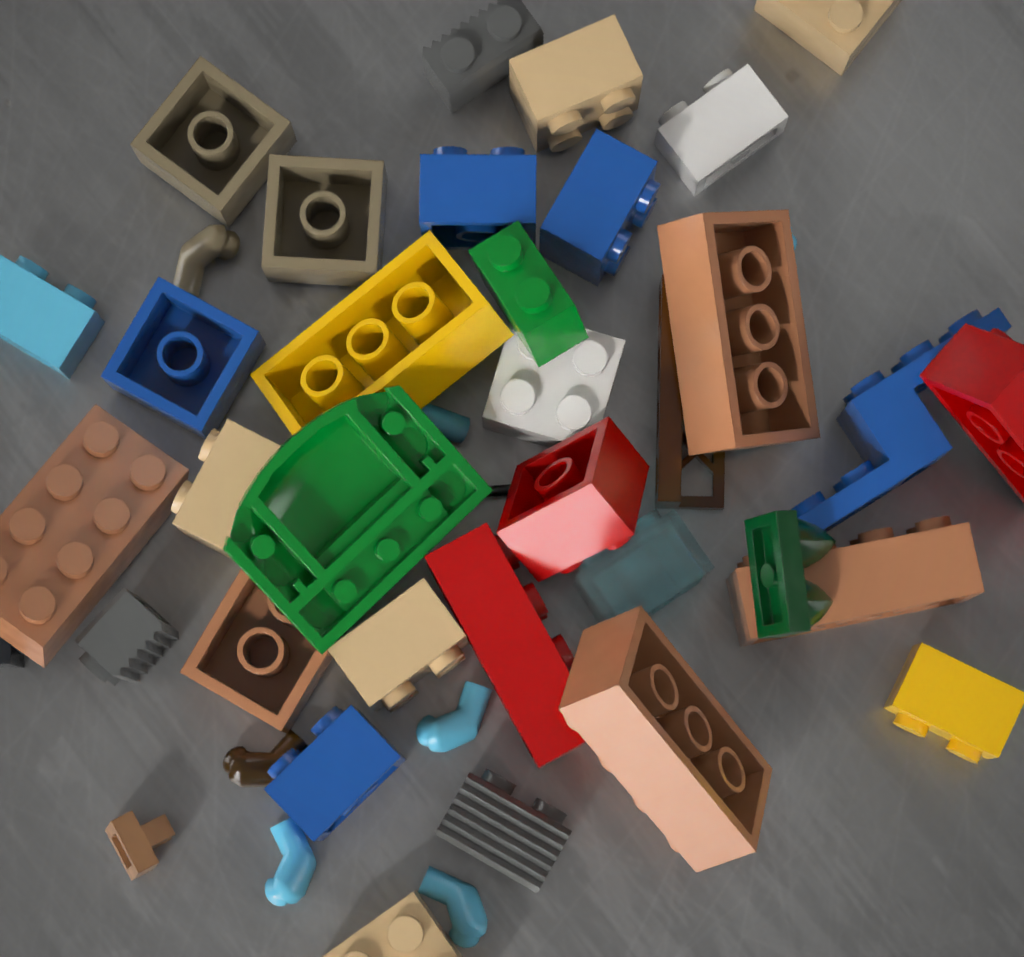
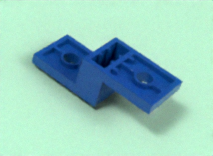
(889, 431)

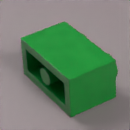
(528, 293)

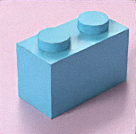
(43, 319)

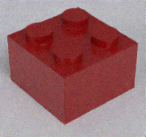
(574, 500)

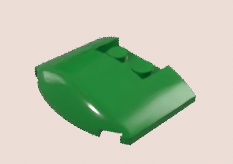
(350, 510)

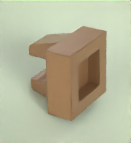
(136, 842)

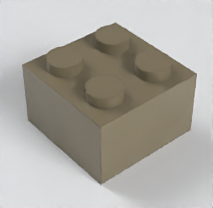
(213, 141)
(324, 220)

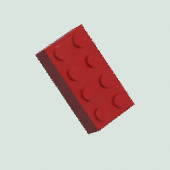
(983, 389)
(509, 638)

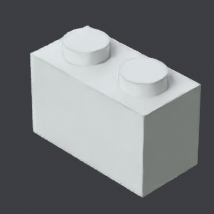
(719, 128)

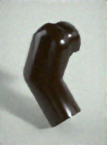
(251, 768)

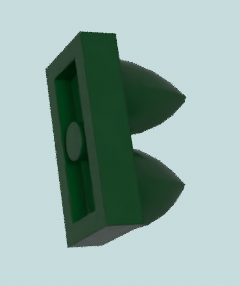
(777, 555)

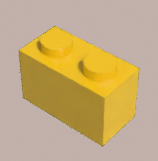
(955, 703)

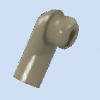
(199, 251)

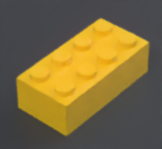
(404, 326)

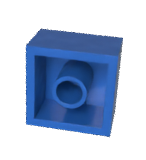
(476, 195)
(597, 207)
(184, 358)
(333, 772)

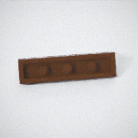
(669, 431)

